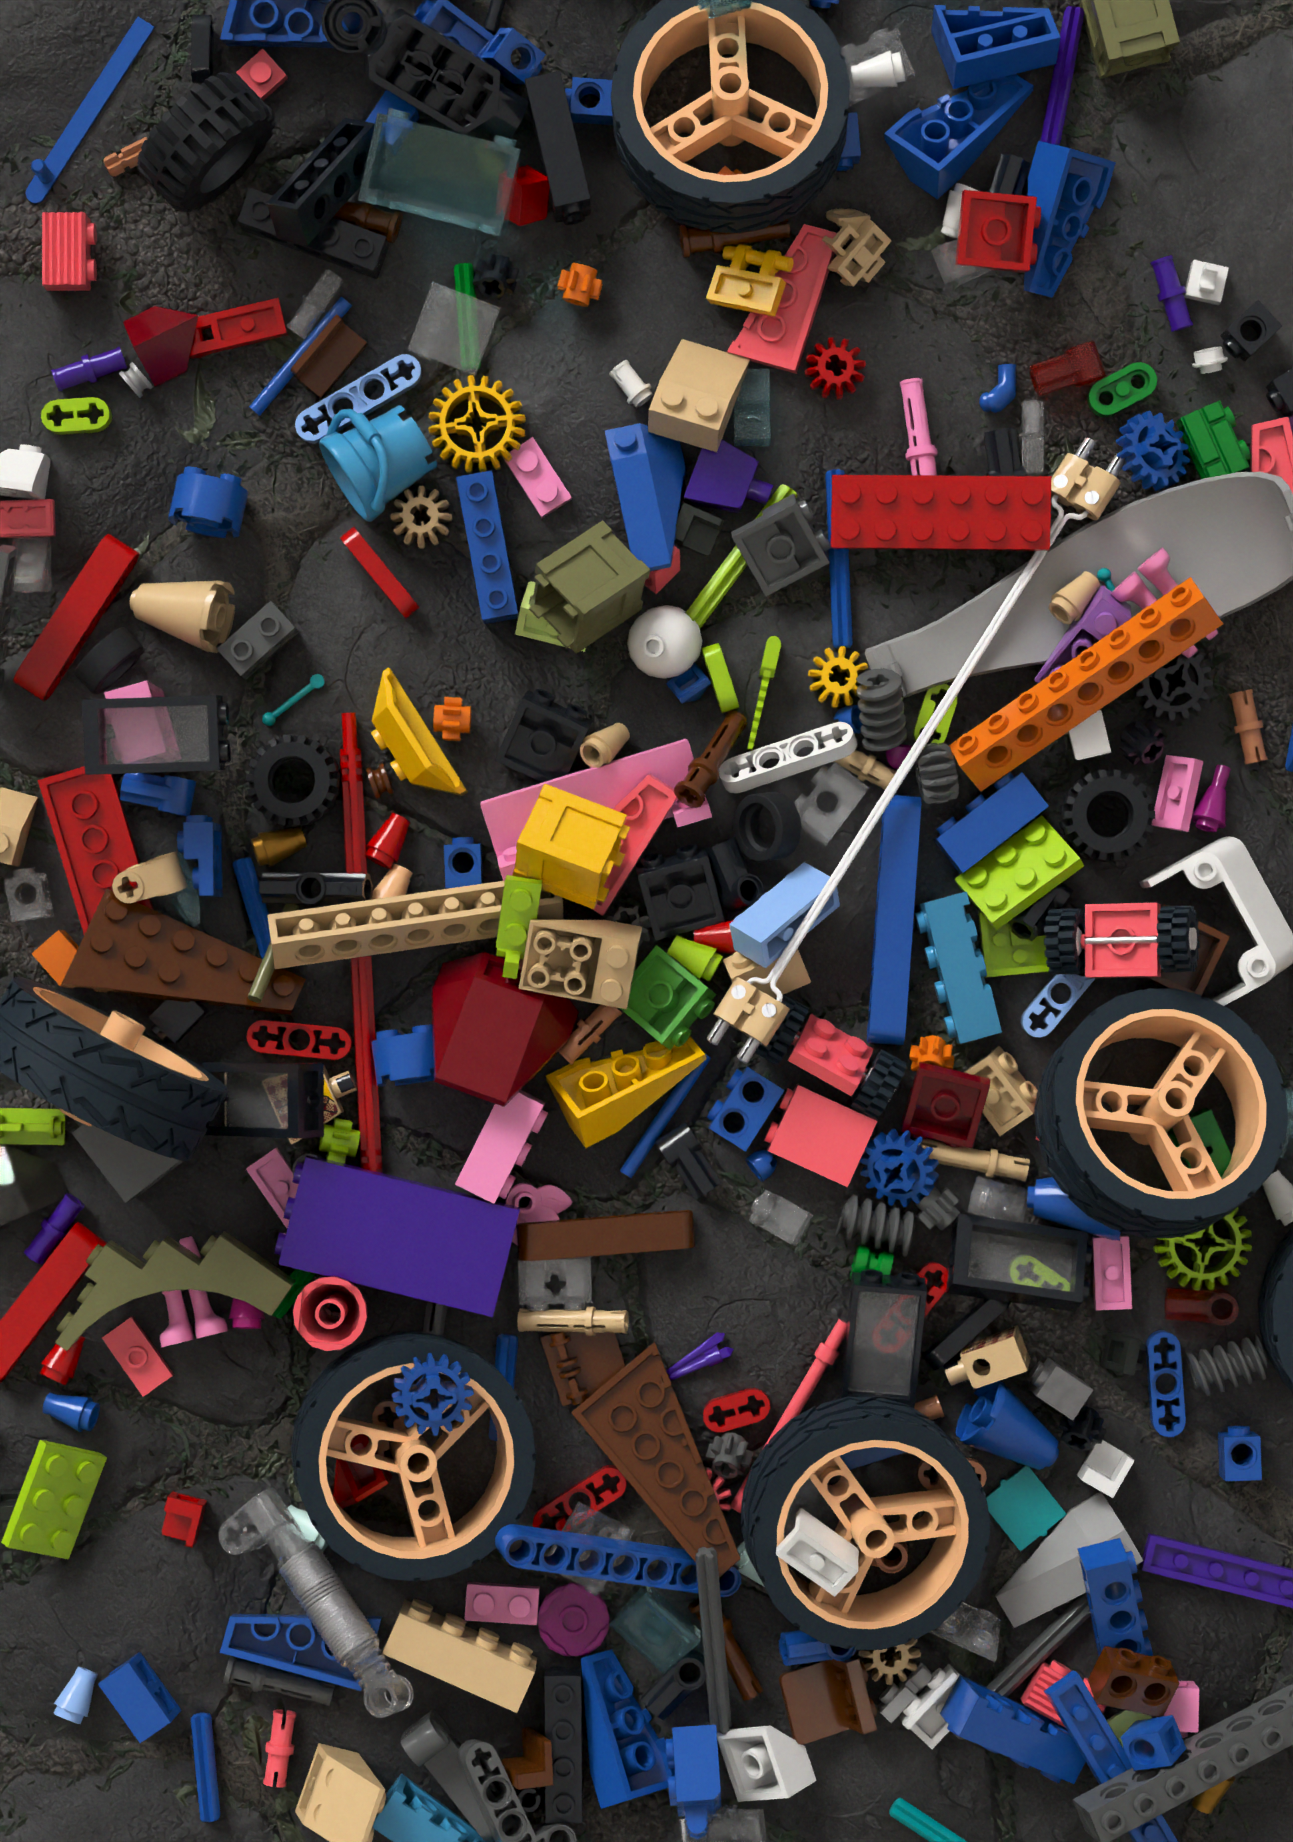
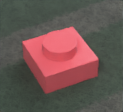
(262, 74)

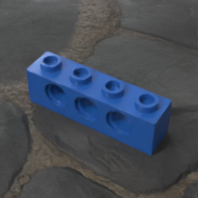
(487, 547)
(1114, 1597)

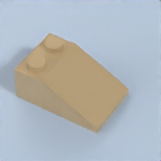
(697, 395)

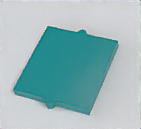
(1024, 1507)

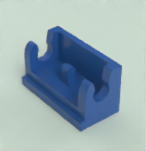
(140, 1697)

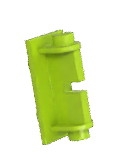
(32, 1126)

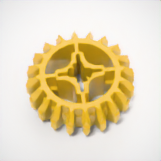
(460, 426)

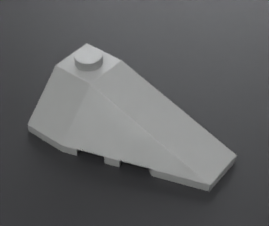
(1054, 1569)

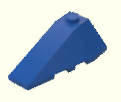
(649, 488)
(622, 1745)

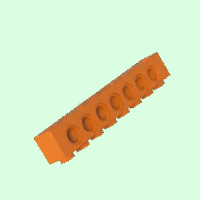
(1085, 684)

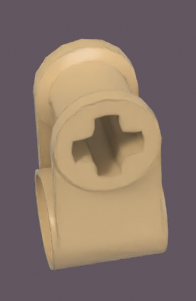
(154, 878)

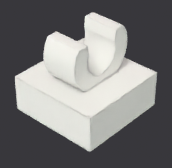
(1206, 282)

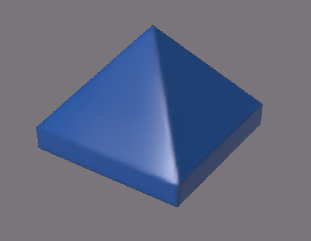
(689, 685)

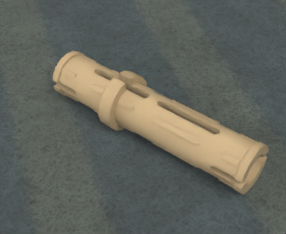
(979, 1160)
(588, 1321)

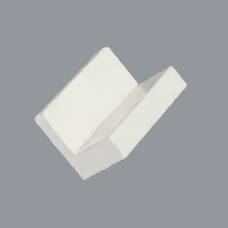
(819, 1553)

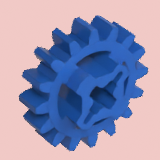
(1152, 451)
(914, 1177)
(418, 1394)

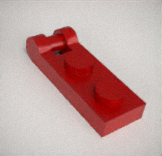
(239, 327)

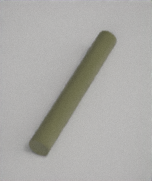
(266, 968)

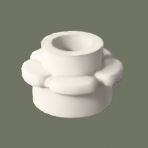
(1209, 359)

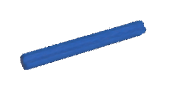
(839, 580)

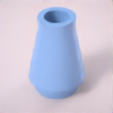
(76, 1696)

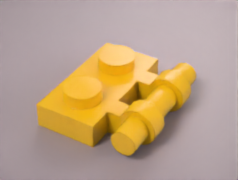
(746, 289)

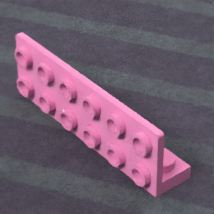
(604, 785)

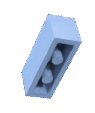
(772, 921)

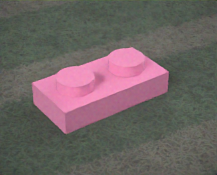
(538, 478)
(1177, 793)
(274, 1180)
(1111, 1273)
(502, 1603)

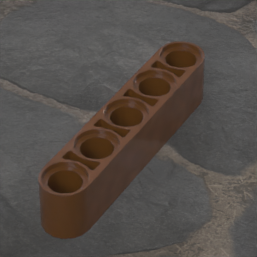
(605, 1235)

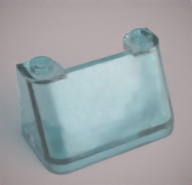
(440, 173)

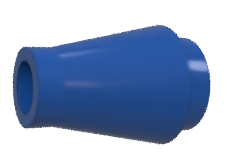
(73, 1411)

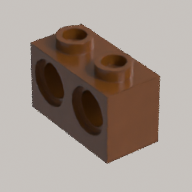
(1133, 1681)

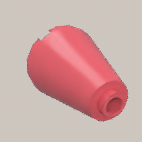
(322, 1324)

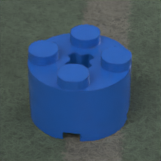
(208, 503)
(404, 1057)

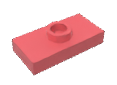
(27, 518)
(137, 1356)

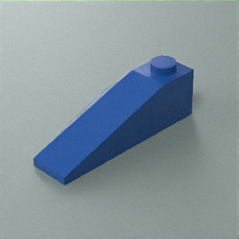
(948, 137)
(1067, 191)

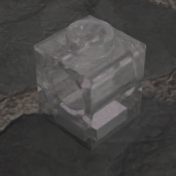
(42, 904)

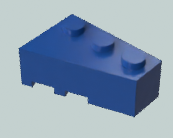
(993, 43)

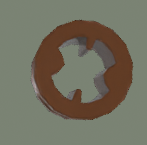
(380, 780)

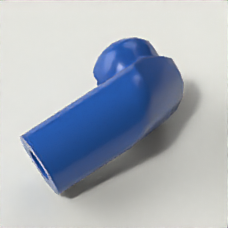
(1003, 393)

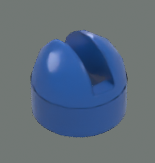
(850, 715)
(761, 1164)

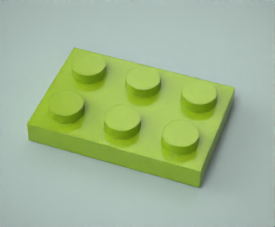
(1019, 872)
(54, 1499)

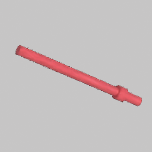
(825, 1355)

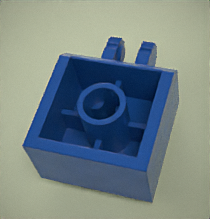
(697, 1775)

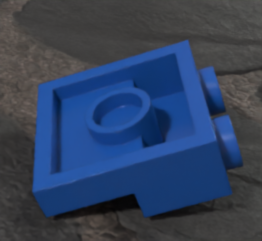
(454, 24)
(203, 843)

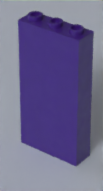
(397, 1235)

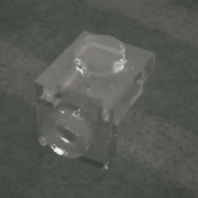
(780, 1217)

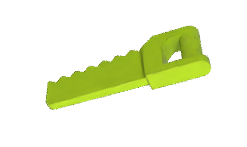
(767, 672)

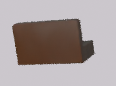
(328, 357)
(535, 1765)

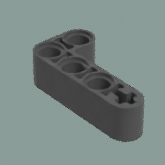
(436, 1746)
(507, 1799)

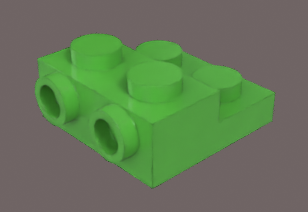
(667, 999)

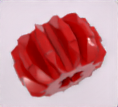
(843, 359)

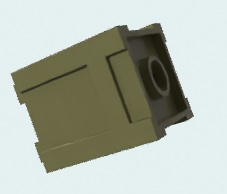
(1129, 33)
(588, 587)

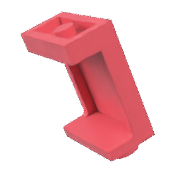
(820, 1134)

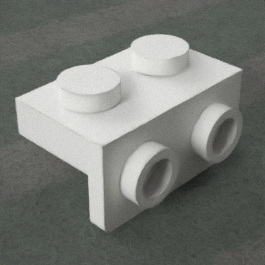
(924, 1711)

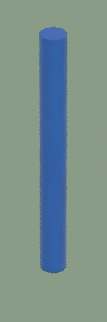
(284, 375)
(661, 1120)

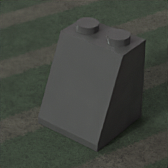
(125, 1165)

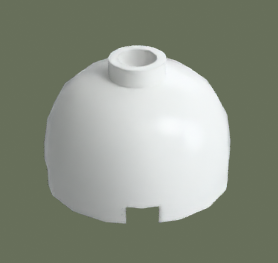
(664, 642)

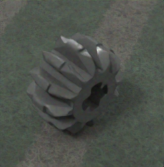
(936, 774)

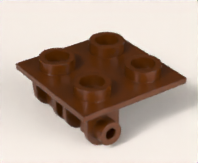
(581, 1363)

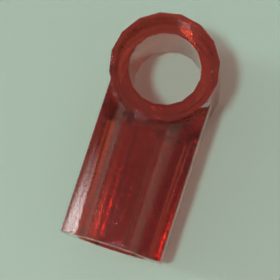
(1075, 367)
(1196, 1305)

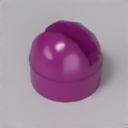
(897, 755)

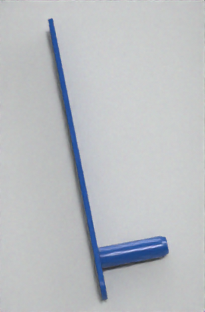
(49, 170)

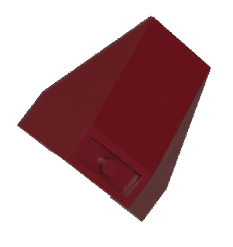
(490, 1031)

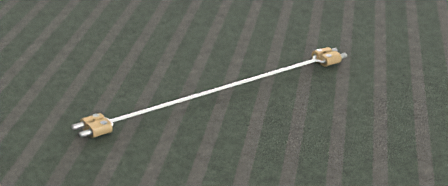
(758, 1013)

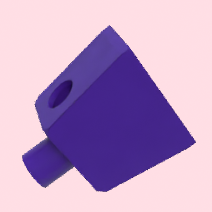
(725, 480)

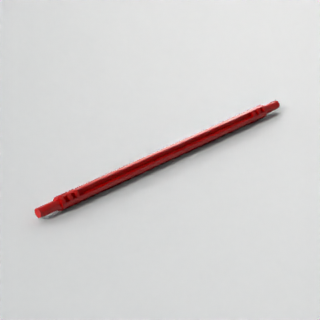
(360, 966)

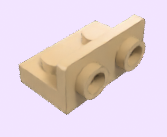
(1009, 1095)

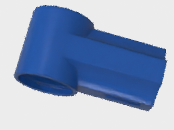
(166, 793)
(801, 1648)

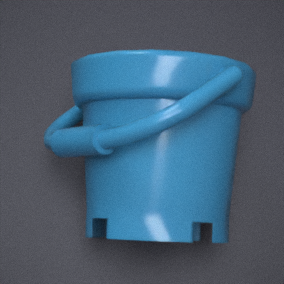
(375, 458)

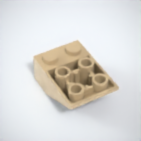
(581, 960)
(340, 1796)

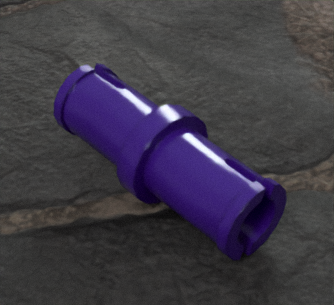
(1171, 293)
(89, 369)
(54, 1228)

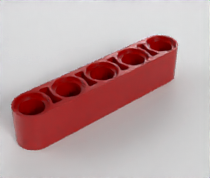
(76, 617)
(45, 1295)

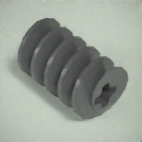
(881, 709)
(877, 1224)
(1227, 1365)

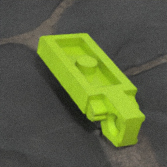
(518, 907)

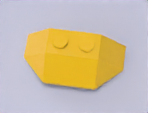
(410, 740)

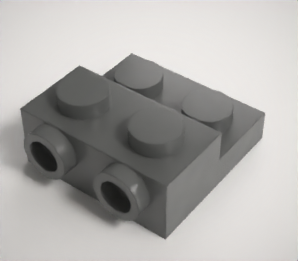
(782, 544)

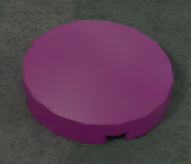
(573, 1620)

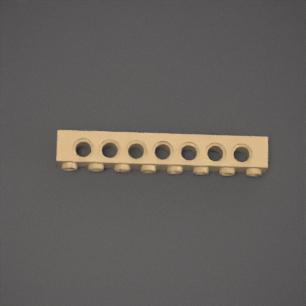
(393, 924)

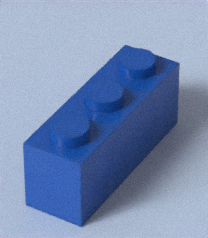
(989, 821)

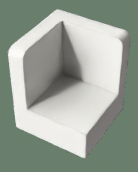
(1089, 738)
(1105, 1468)

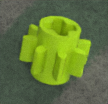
(339, 1140)

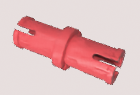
(279, 1748)

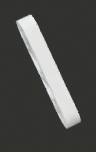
(786, 752)

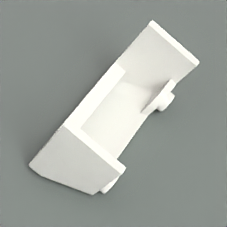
(1231, 864)

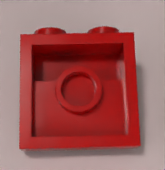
(997, 231)

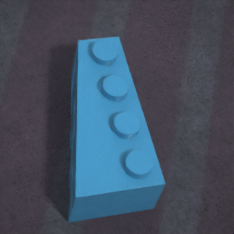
(959, 968)
(418, 1817)

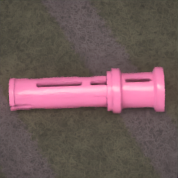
(920, 451)

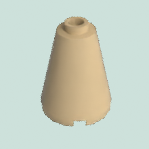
(187, 610)

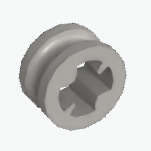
(136, 380)

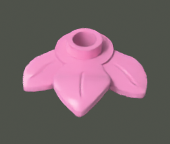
(543, 1206)

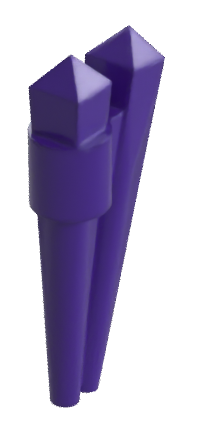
(702, 1356)

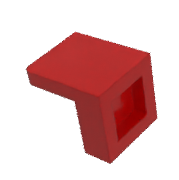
(529, 197)
(183, 1517)

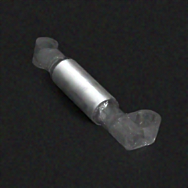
(321, 1595)

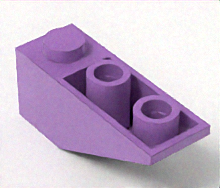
(1097, 621)

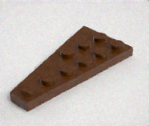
(161, 958)
(649, 1442)

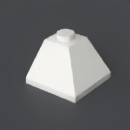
(24, 473)
(764, 1763)

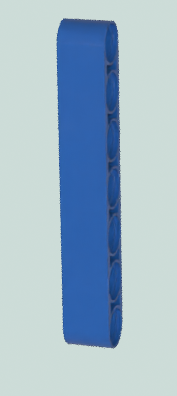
(894, 921)
(603, 1554)

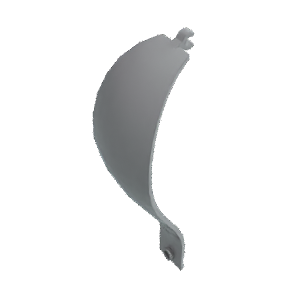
(1219, 530)

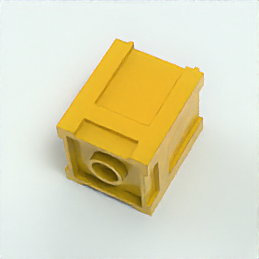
(571, 846)

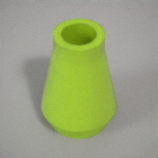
(695, 957)

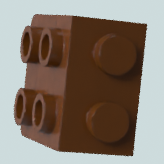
(827, 1699)

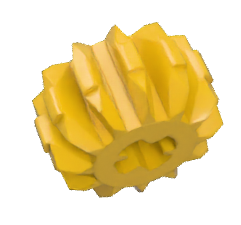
(842, 665)

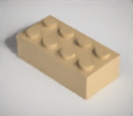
(461, 1654)

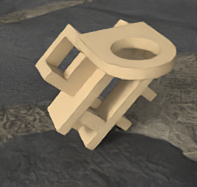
(863, 249)

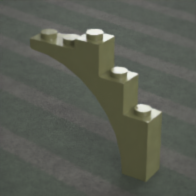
(121, 1277)

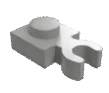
(898, 1697)

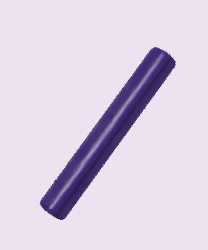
(1062, 75)

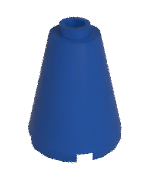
(1054, 1205)
(1006, 1428)

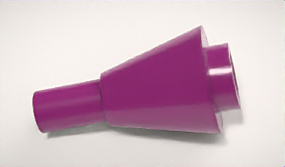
(1212, 807)

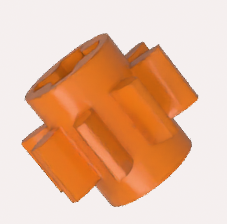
(579, 284)
(452, 718)
(932, 1051)

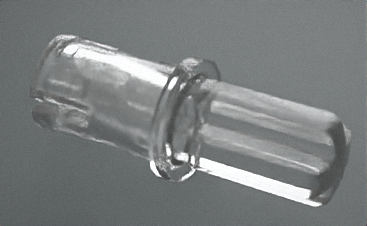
(315, 303)
(1033, 436)

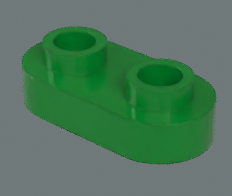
(1120, 389)

